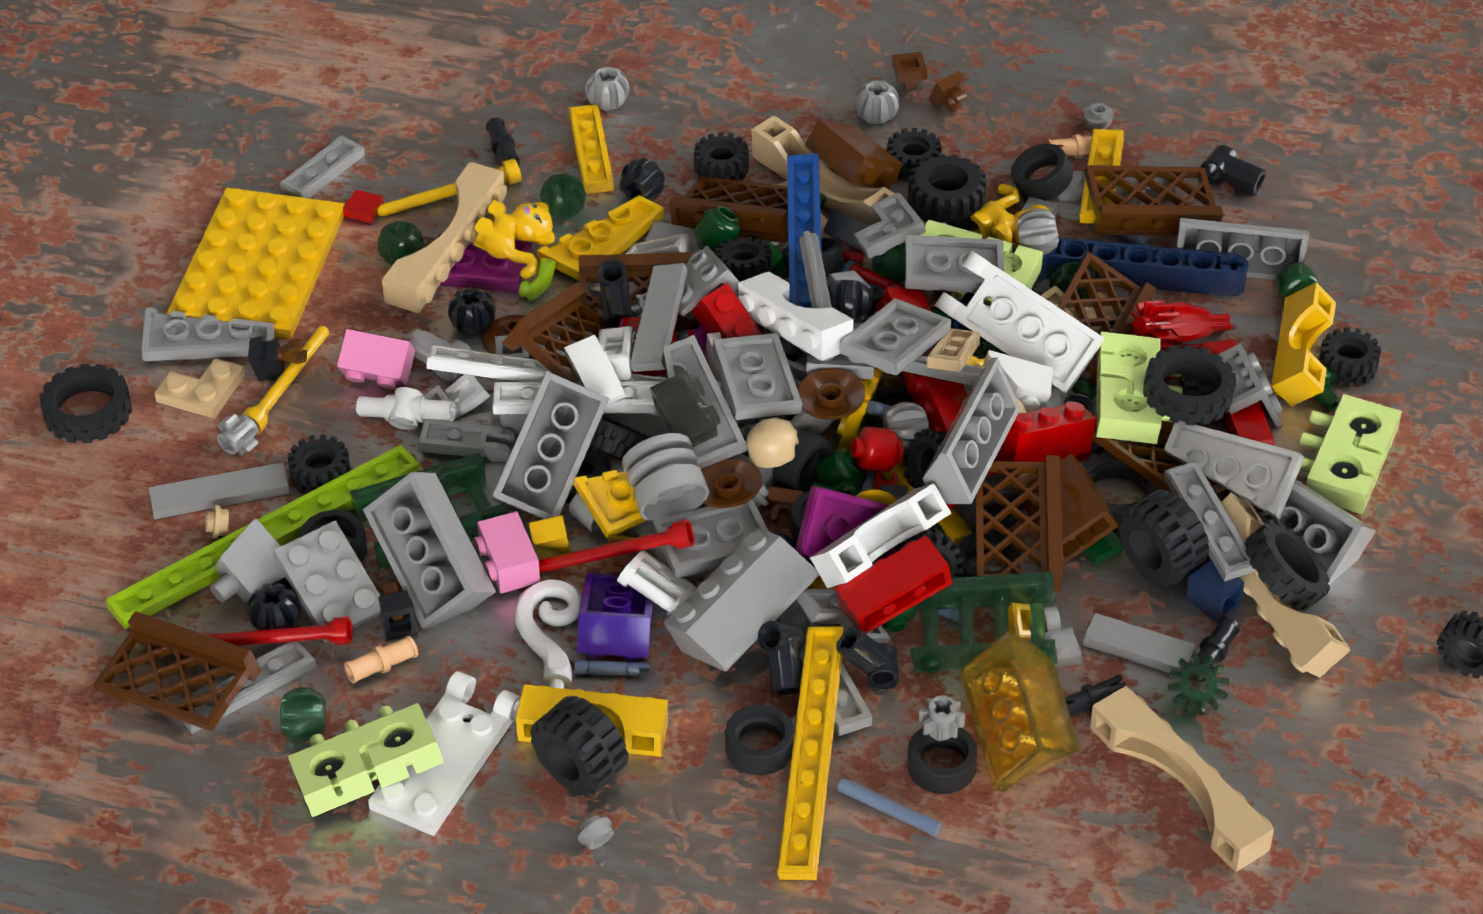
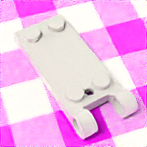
(1024, 324)
(429, 796)

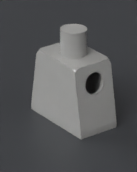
(248, 565)

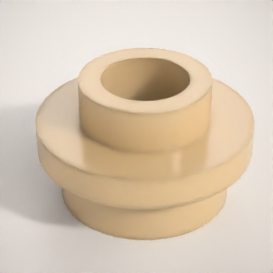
(217, 522)

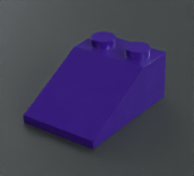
(613, 619)

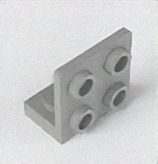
(703, 276)
(1249, 384)

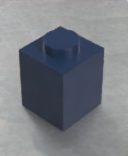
(1211, 594)

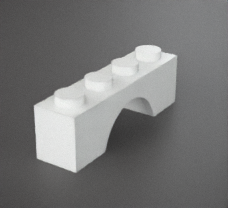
(811, 329)
(878, 534)

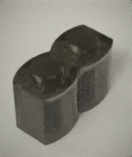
(684, 410)

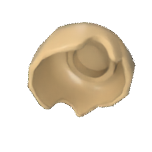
(772, 443)

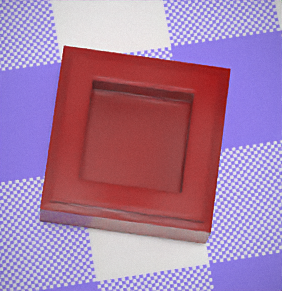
(363, 206)

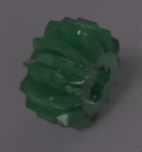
(1199, 672)

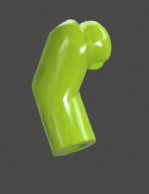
(542, 282)

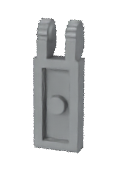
(466, 439)

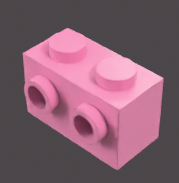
(376, 359)
(507, 552)

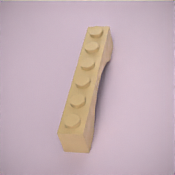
(776, 140)
(417, 276)
(1310, 639)
(1134, 729)

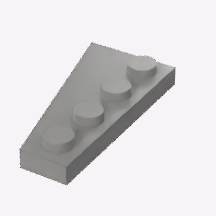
(195, 338)
(688, 356)
(1241, 465)

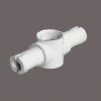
(406, 408)

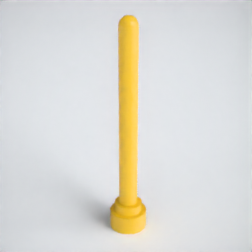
(511, 176)
(259, 413)

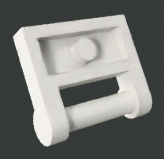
(656, 582)

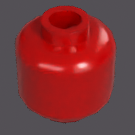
(877, 449)

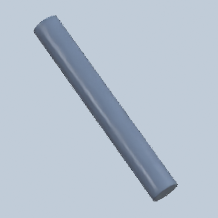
(889, 807)

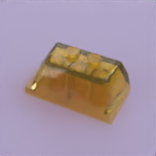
(1018, 711)

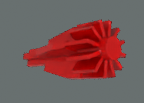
(1176, 322)

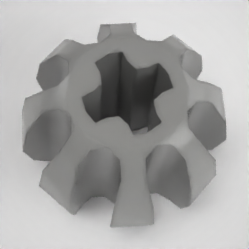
(607, 88)
(876, 102)
(1038, 230)
(906, 420)

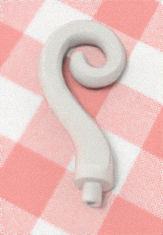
(556, 662)

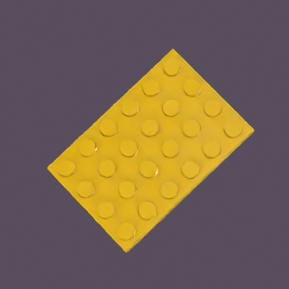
(259, 259)

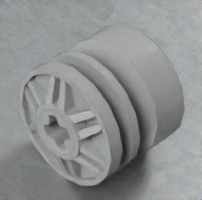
(665, 476)

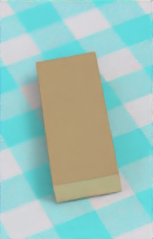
(954, 350)

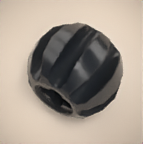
(642, 179)
(851, 298)
(471, 311)
(273, 607)

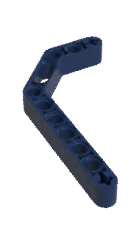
(1160, 266)

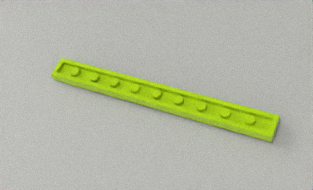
(283, 524)

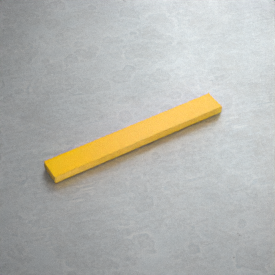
(811, 756)

